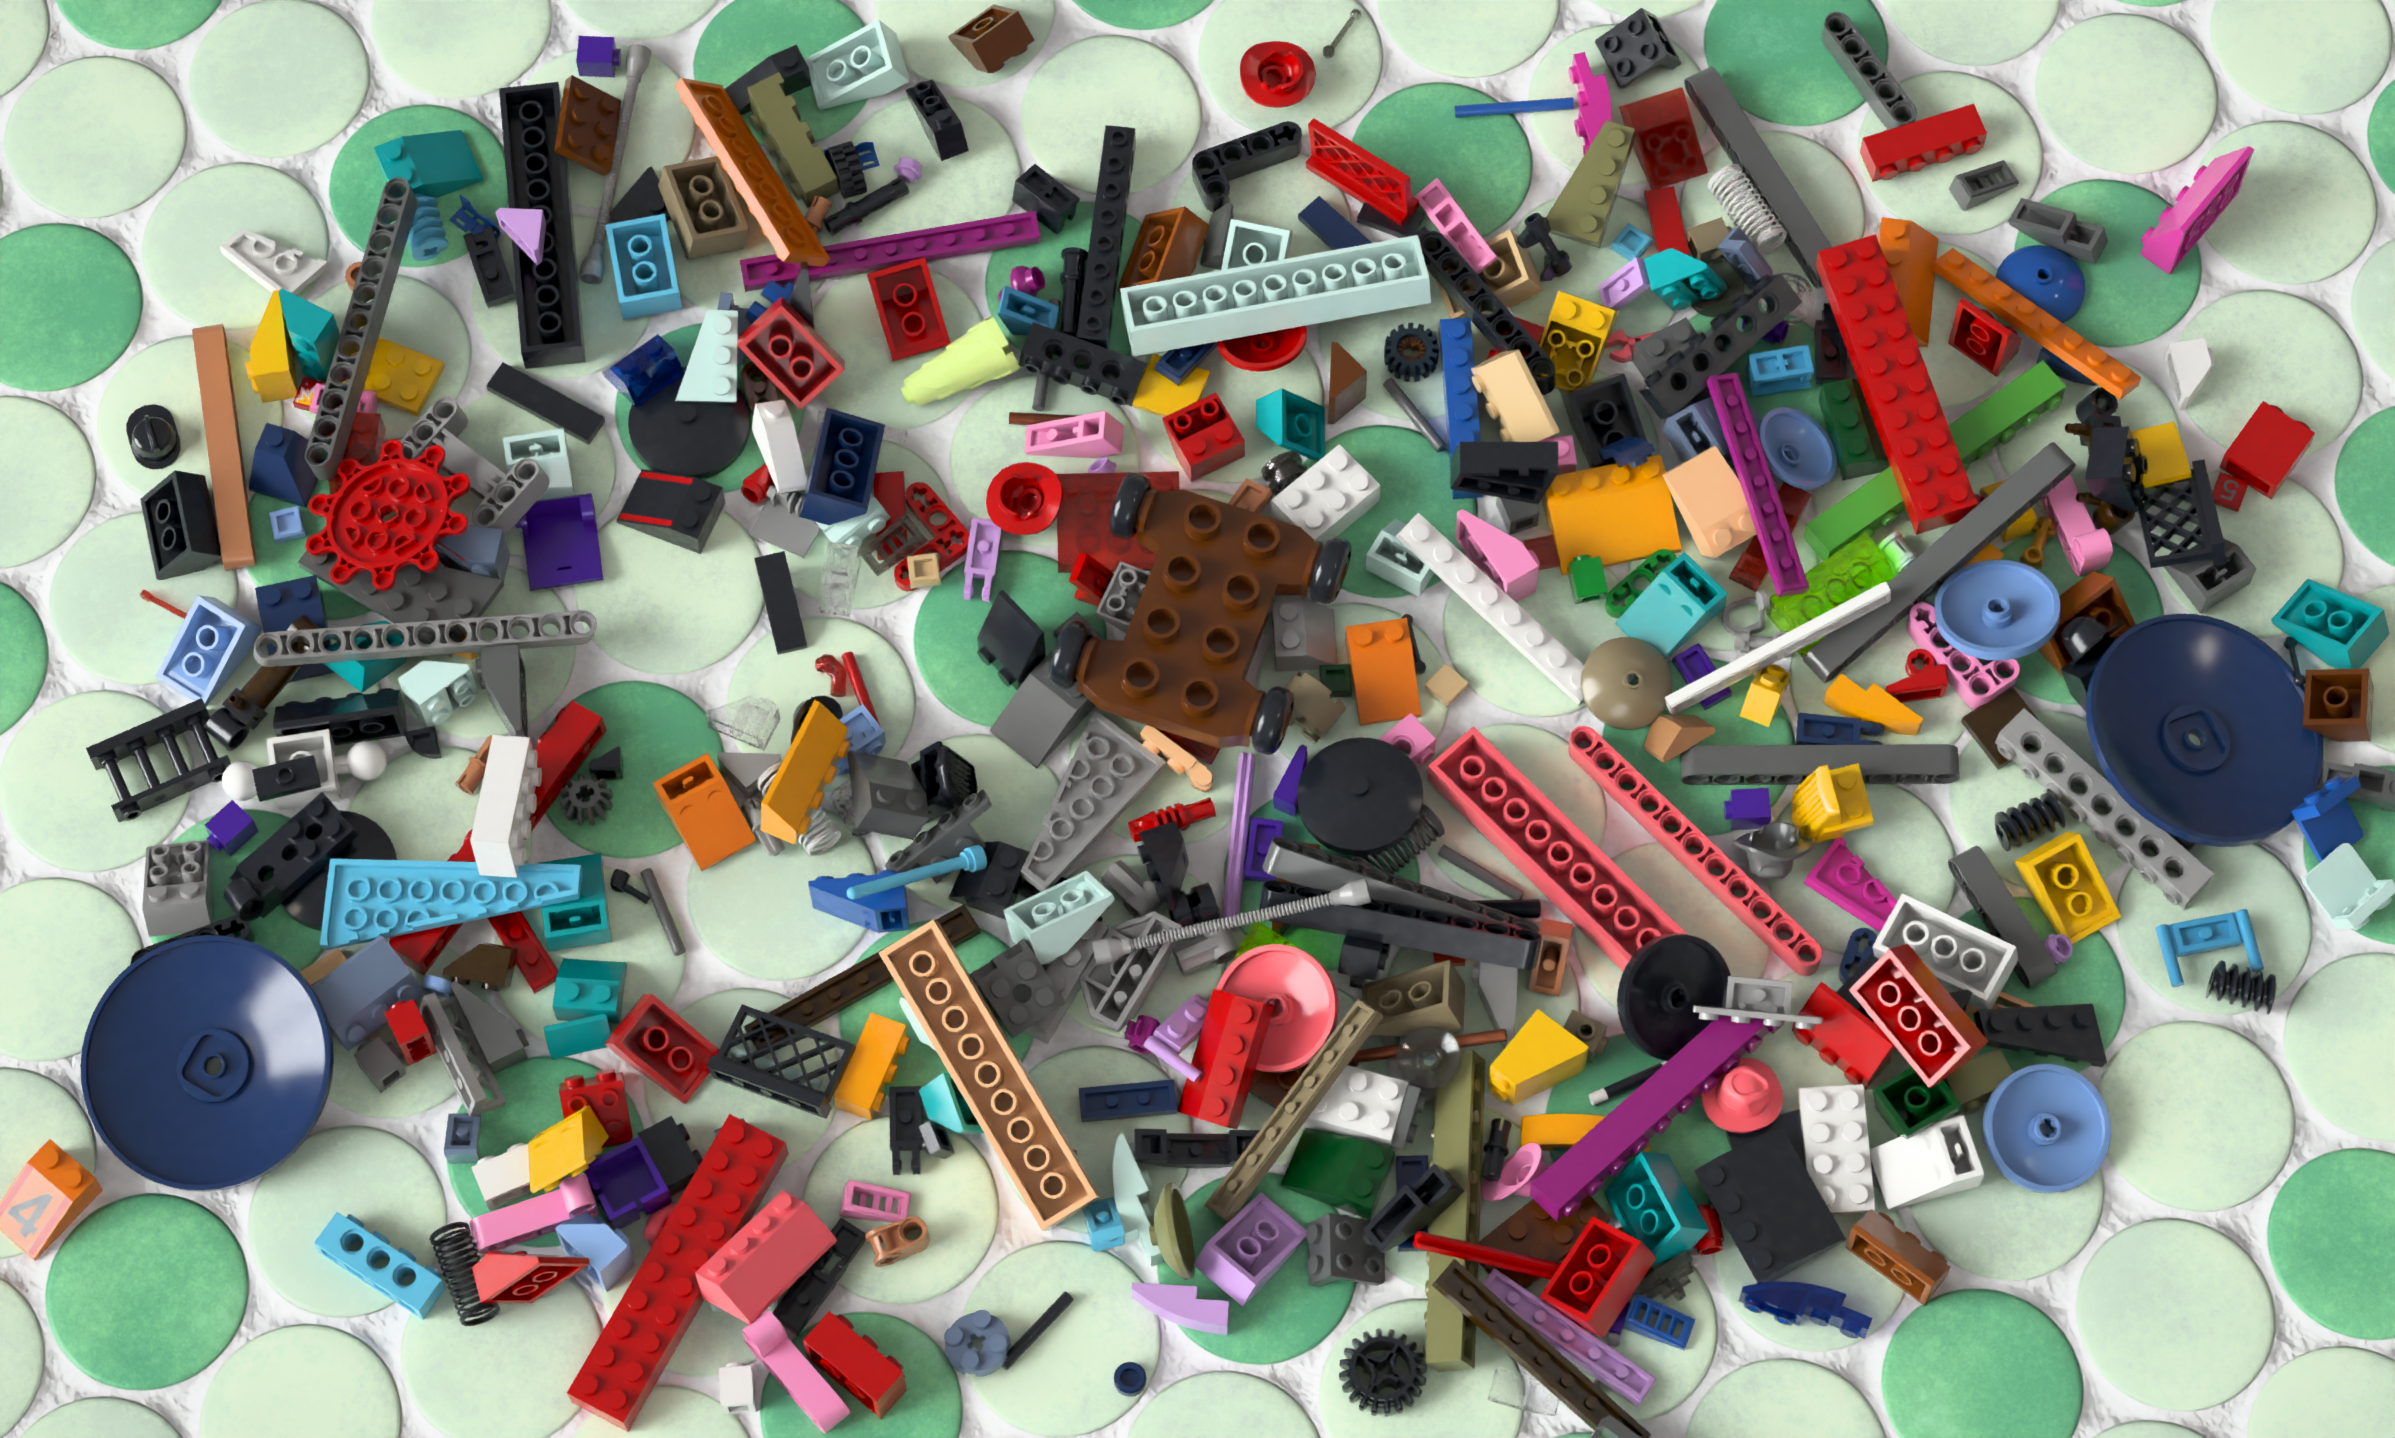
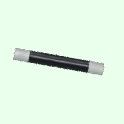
(1623, 1085)

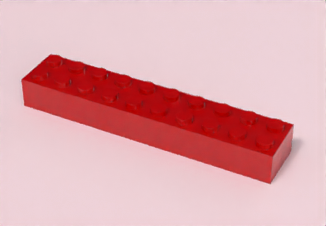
(1896, 384)
(665, 1288)

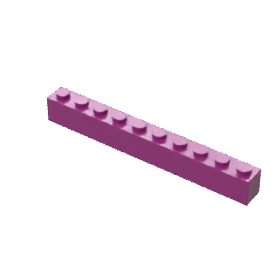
(1645, 1113)

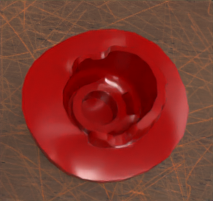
(1277, 74)
(1024, 498)

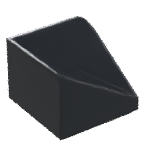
(608, 765)

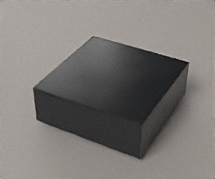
(848, 1239)

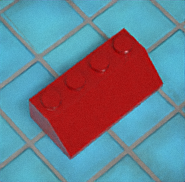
(1918, 1015)
(1227, 1058)

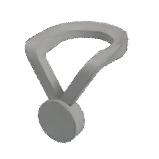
(1761, 599)

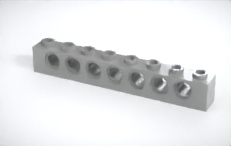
(2099, 792)

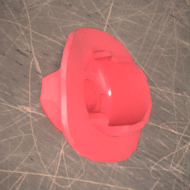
(1744, 1098)

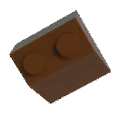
(992, 38)
(2339, 703)

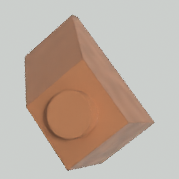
(1552, 957)

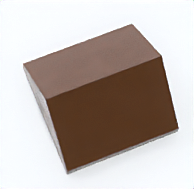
(1346, 383)

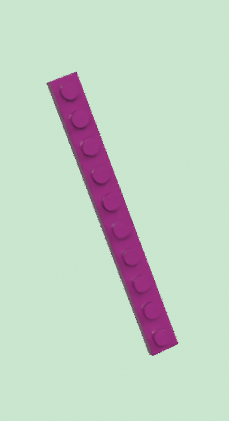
(899, 249)

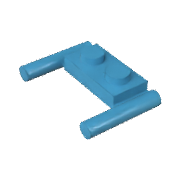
(2205, 936)

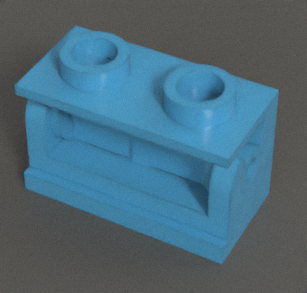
(1779, 370)

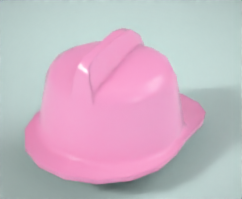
(1516, 1174)

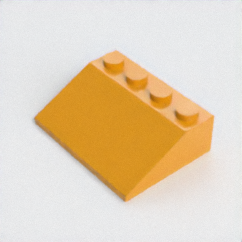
(1611, 513)

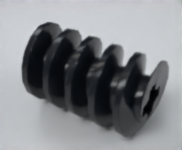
(2028, 818)
(2242, 986)

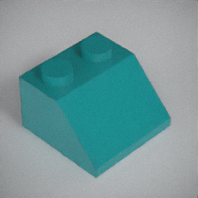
(589, 989)

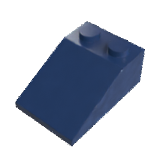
(284, 603)

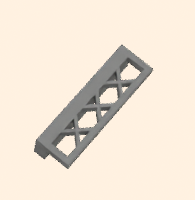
(457, 1060)

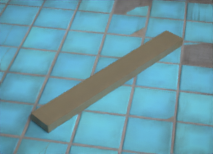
(1293, 1110)

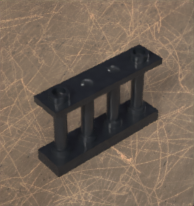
(137, 741)

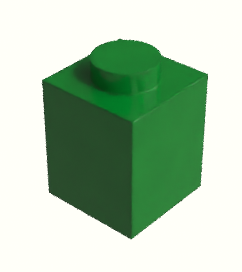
(1587, 579)

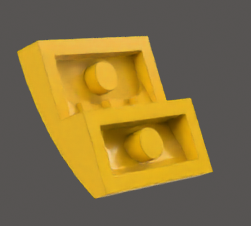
(1162, 396)
(2164, 454)

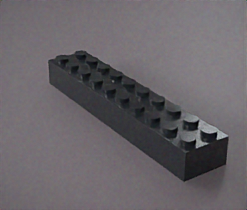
(540, 180)

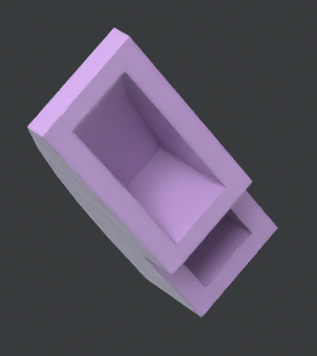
(1182, 1307)

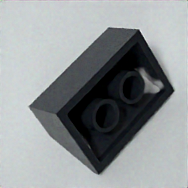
(180, 525)

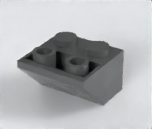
(2210, 584)

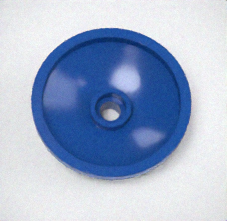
(2059, 293)

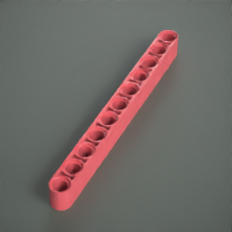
(1699, 863)

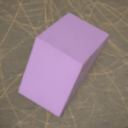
(525, 228)

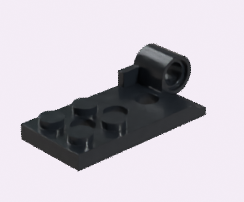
(255, 898)

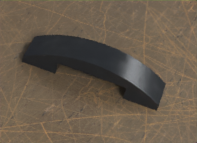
(1190, 1150)

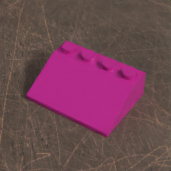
(2195, 210)

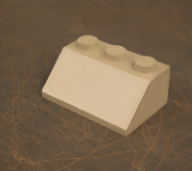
(1514, 398)

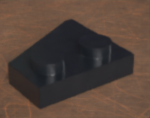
(641, 200)

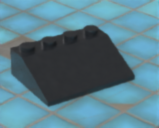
(1770, 1206)

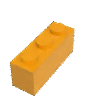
(872, 1066)

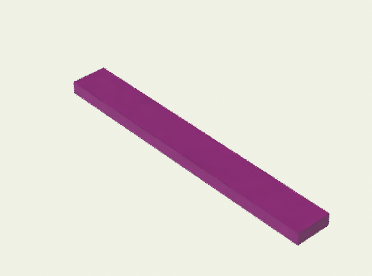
(1757, 484)

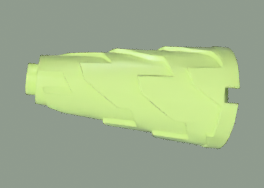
(965, 364)

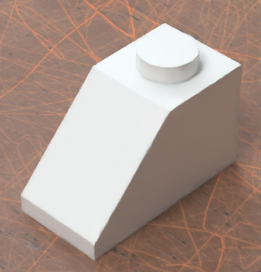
(2188, 368)

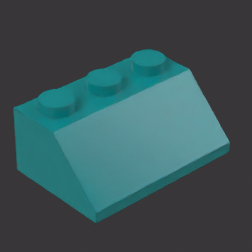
(312, 334)
(1656, 1206)

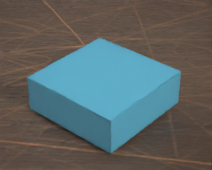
(1631, 243)

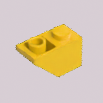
(1765, 694)

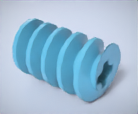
(426, 233)

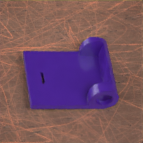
(561, 542)

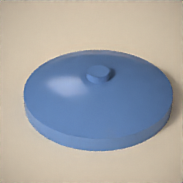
(1997, 610)
(2046, 1128)

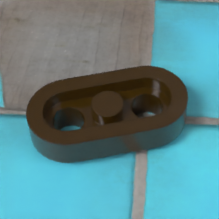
(757, 391)

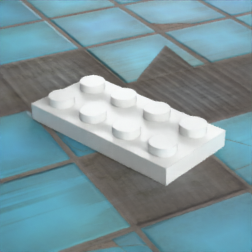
(1838, 1146)

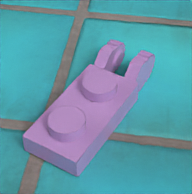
(982, 556)

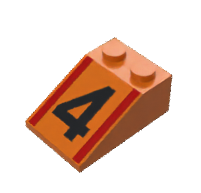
(46, 1199)

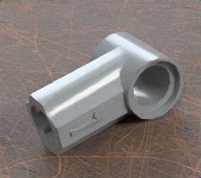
(1137, 895)
(1206, 949)

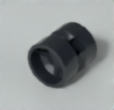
(1195, 906)

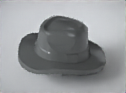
(1773, 849)

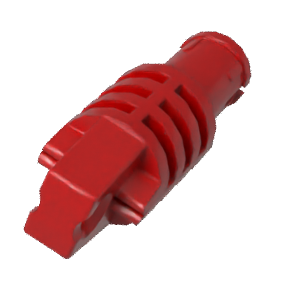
(1180, 814)

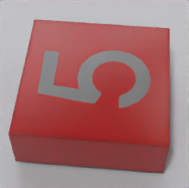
(2229, 491)

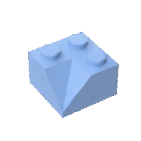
(606, 1249)

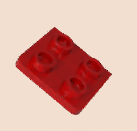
(606, 1098)

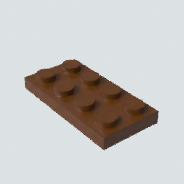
(1539, 1236)

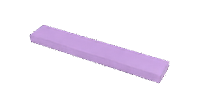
(1574, 1341)

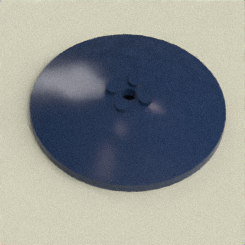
(2230, 692)
(152, 1051)

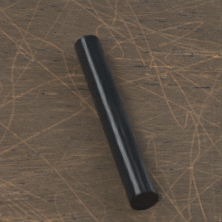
(1037, 1329)

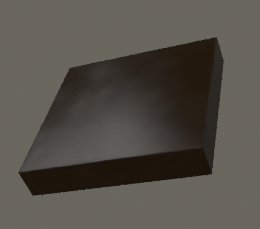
(1990, 719)

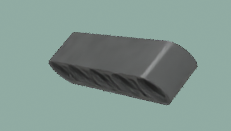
(1867, 62)
(2002, 914)

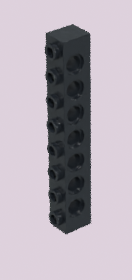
(1107, 235)

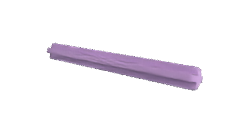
(1239, 835)

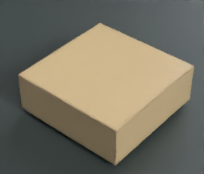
(924, 570)
(1446, 685)

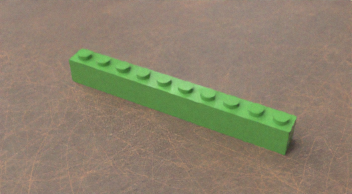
(1974, 435)

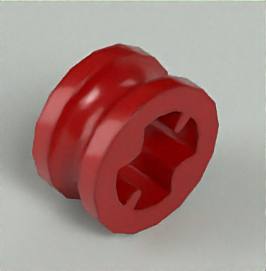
(1918, 654)

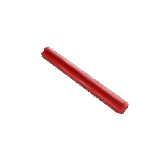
(1485, 1255)

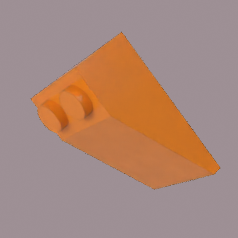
(1382, 671)

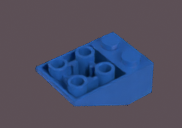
(877, 912)

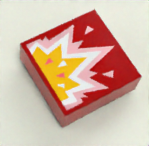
(305, 393)

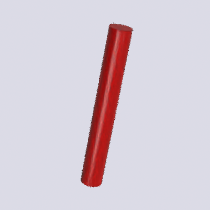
(858, 683)

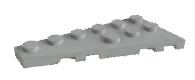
(1095, 790)

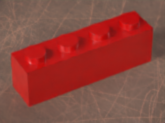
(1923, 143)

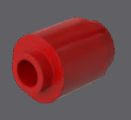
(1713, 1239)

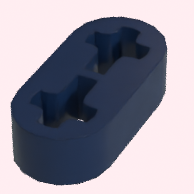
(1851, 951)

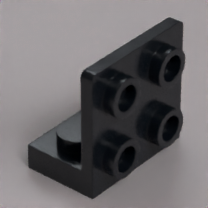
(1636, 47)

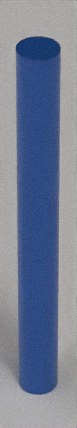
(1514, 107)

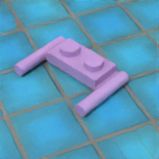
(1178, 1033)

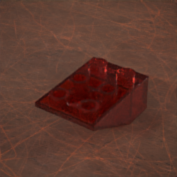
(1665, 138)

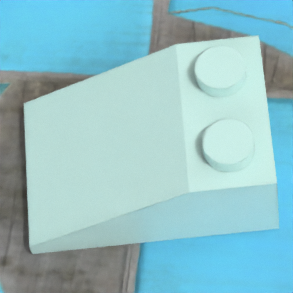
(858, 67)
(1255, 244)
(1058, 915)

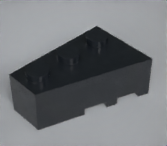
(1505, 469)

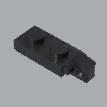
(1829, 349)

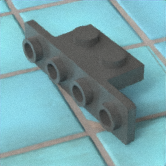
(945, 839)

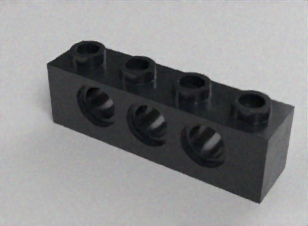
(1075, 351)

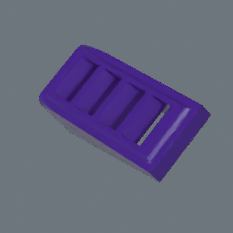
(1286, 793)

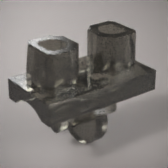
(1668, 1278)

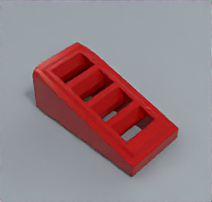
(1921, 686)

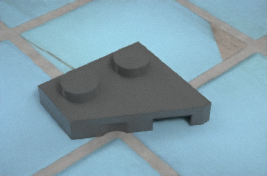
(1405, 1128)

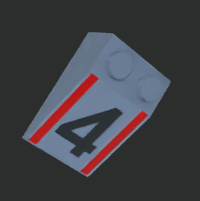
(477, 552)

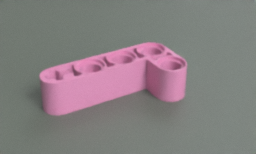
(2082, 543)
(1961, 681)
(533, 1216)
(794, 1372)

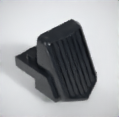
(945, 778)

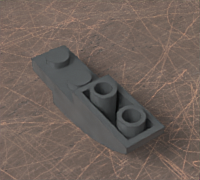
(2376, 783)

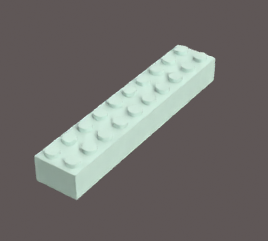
(1275, 295)

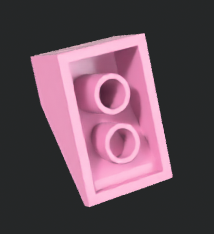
(1498, 555)

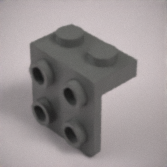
(1343, 1252)

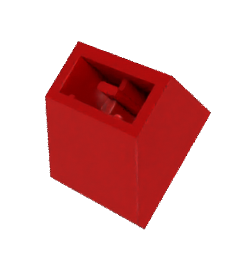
(1204, 437)

